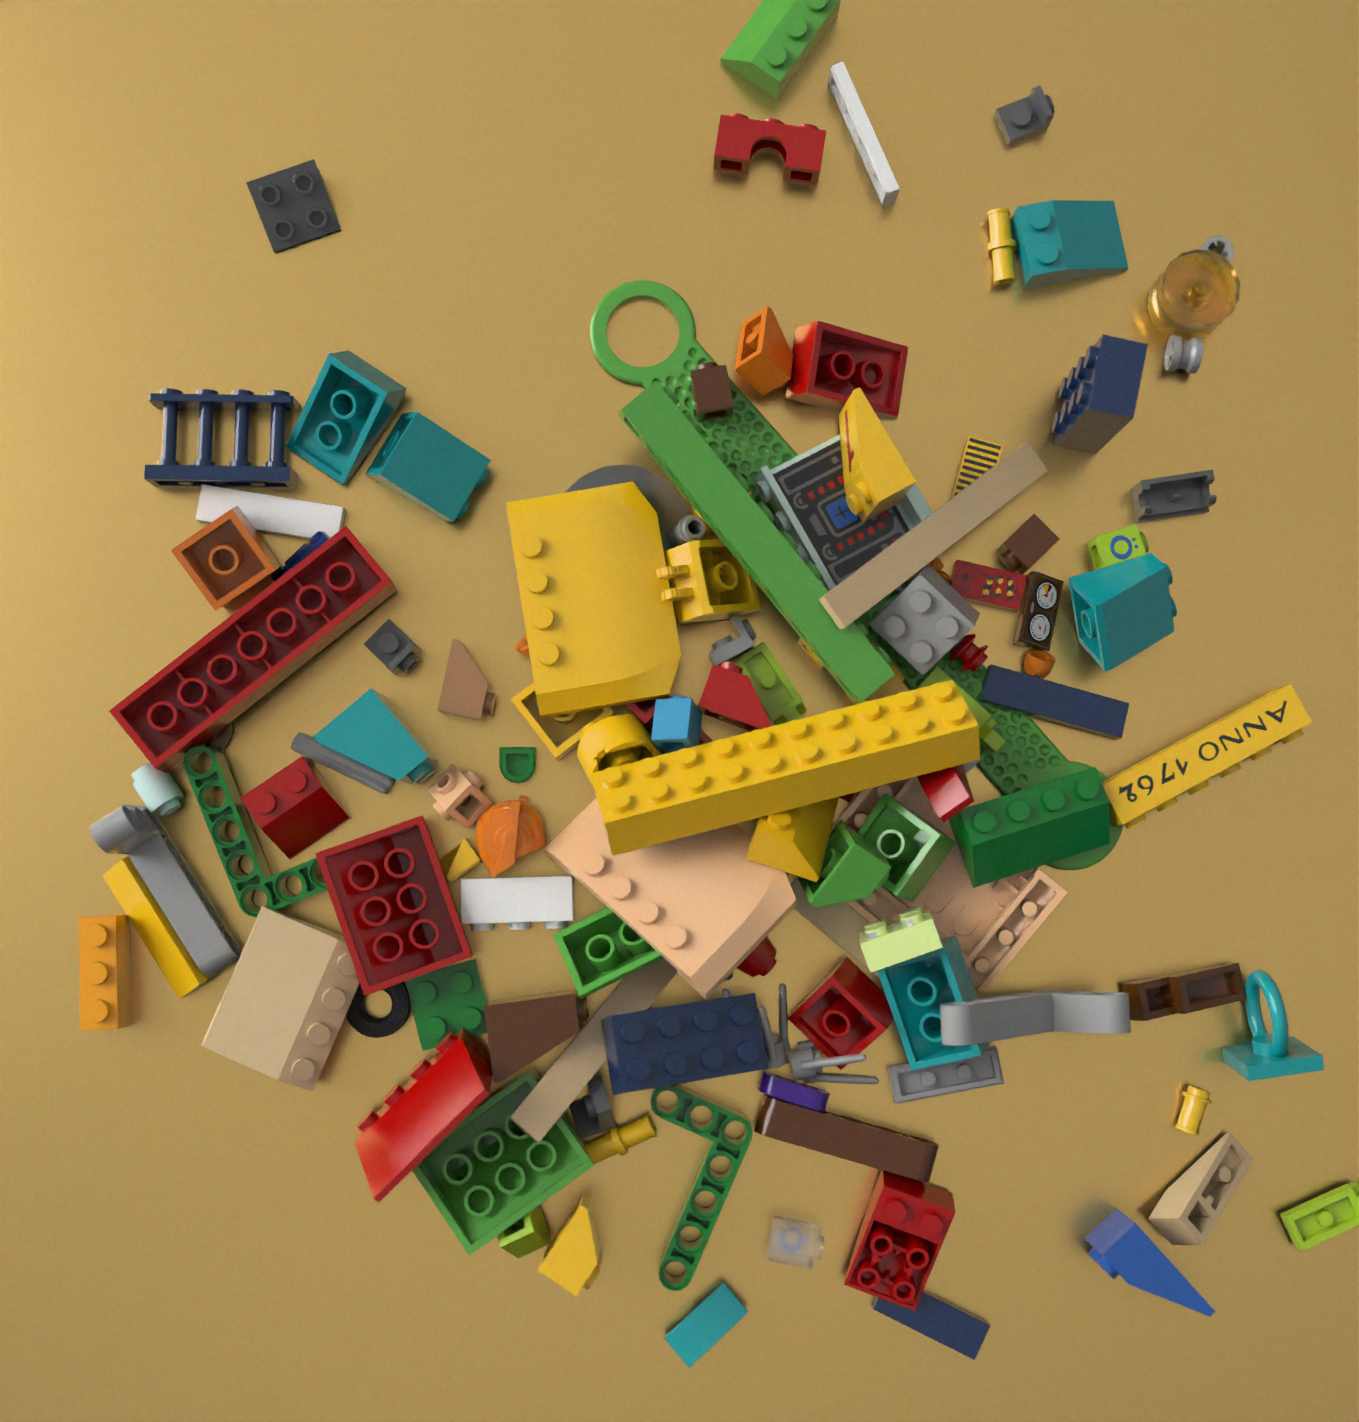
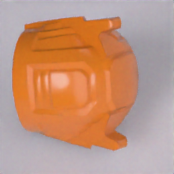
(508, 833)

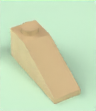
(1201, 1194)

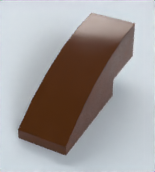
(1184, 991)

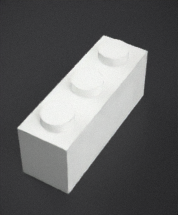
(517, 902)

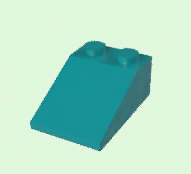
(1067, 241)
(344, 415)

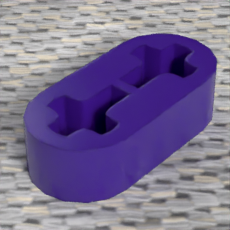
(794, 1091)

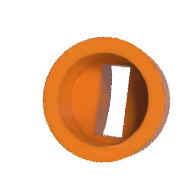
(1038, 663)

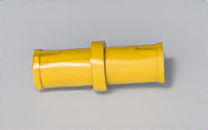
(1001, 246)
(621, 1139)

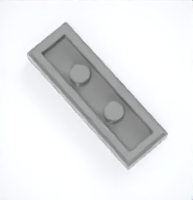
(945, 1078)

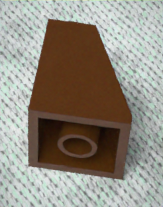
(530, 1026)

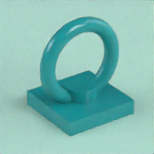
(1269, 1053)

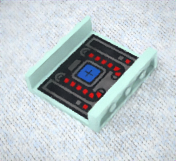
(814, 511)

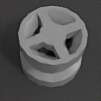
(1183, 354)

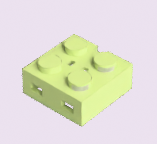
(900, 939)

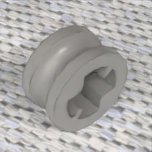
(1222, 243)

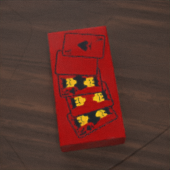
(988, 585)

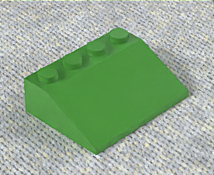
(495, 1172)

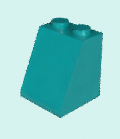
(429, 466)
(1123, 608)
(379, 738)

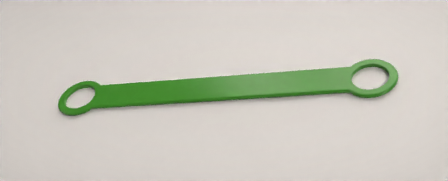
(752, 443)

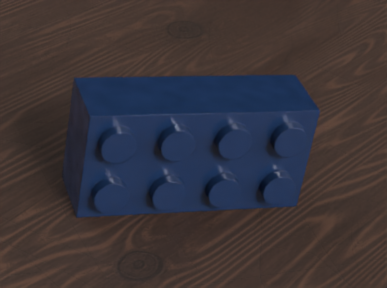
(1099, 394)
(683, 1043)

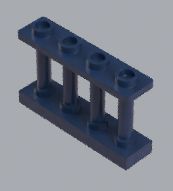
(239, 472)

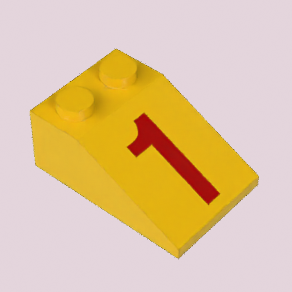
(871, 463)

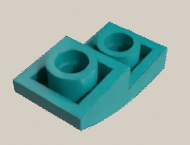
(705, 1325)

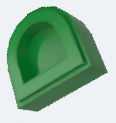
(518, 763)

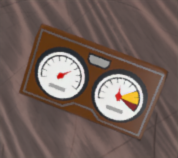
(1038, 611)

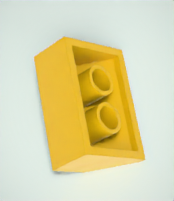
(794, 839)

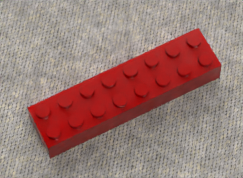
(253, 650)

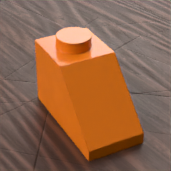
(763, 353)

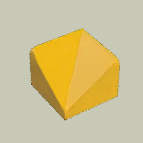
(460, 860)

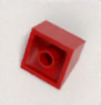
(732, 698)
(295, 807)
(843, 1012)

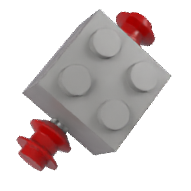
(928, 621)

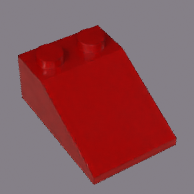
(836, 361)

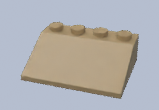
(285, 1000)

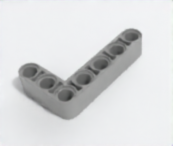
(171, 882)
(1034, 1013)

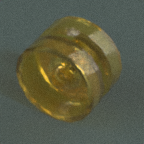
(1194, 294)

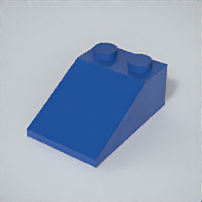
(1128, 1252)

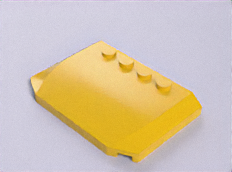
(594, 598)

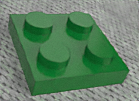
(448, 1002)

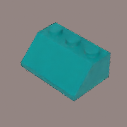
(915, 995)

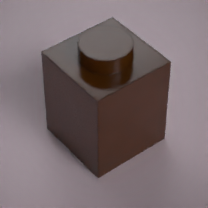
(711, 391)
(1027, 545)

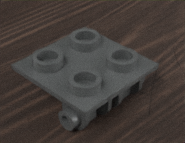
(293, 205)

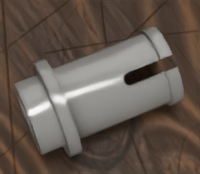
(689, 529)

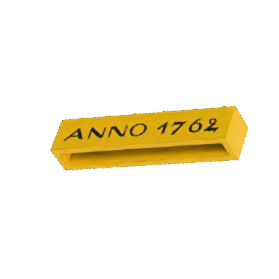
(1204, 754)

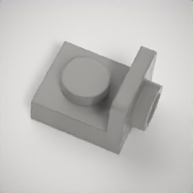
(729, 649)

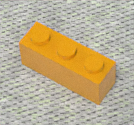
(105, 972)

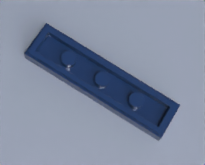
(1054, 702)

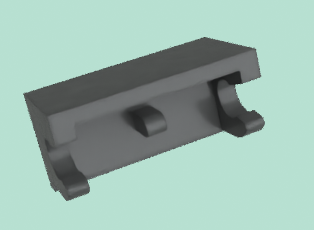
(1173, 496)

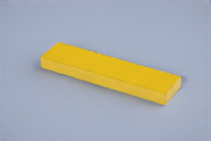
(154, 928)

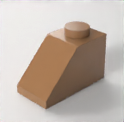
(465, 687)

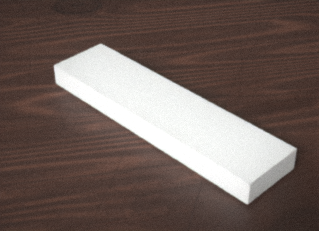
(863, 134)
(271, 512)

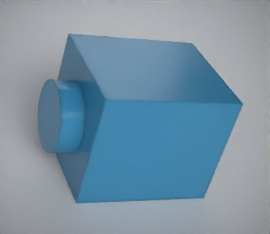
(676, 724)

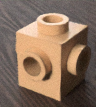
(459, 796)

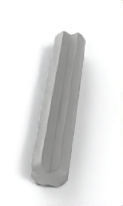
(343, 764)

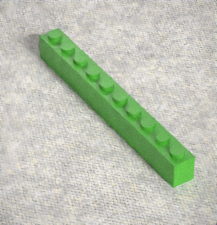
(754, 539)

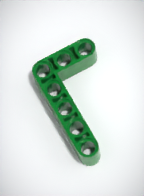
(246, 842)
(705, 1179)

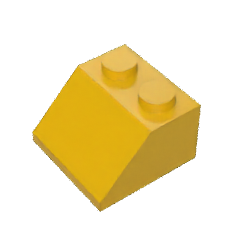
(575, 1249)

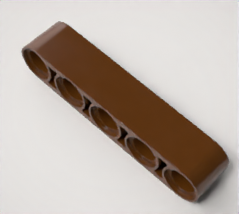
(847, 1138)

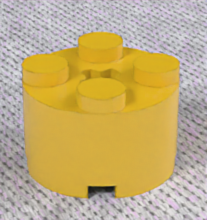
(614, 743)

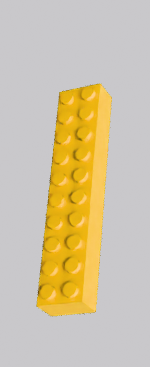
(785, 766)

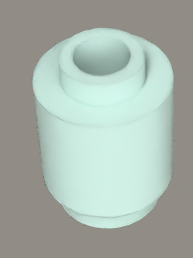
(157, 790)

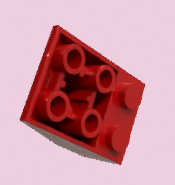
(900, 1239)

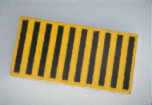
(975, 461)

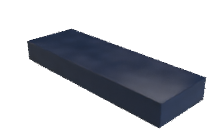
(939, 1322)

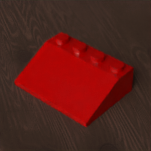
(393, 905)
(423, 1111)

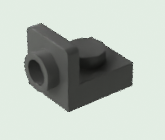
(1025, 117)
(393, 648)
(593, 1112)

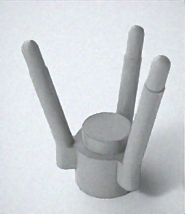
(774, 1047)
(808, 1063)

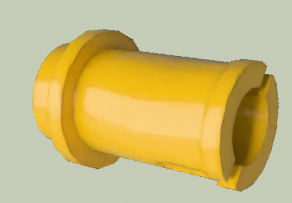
(1193, 1109)

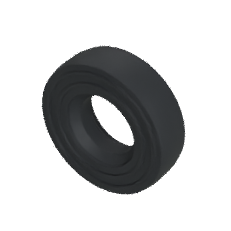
(383, 1026)

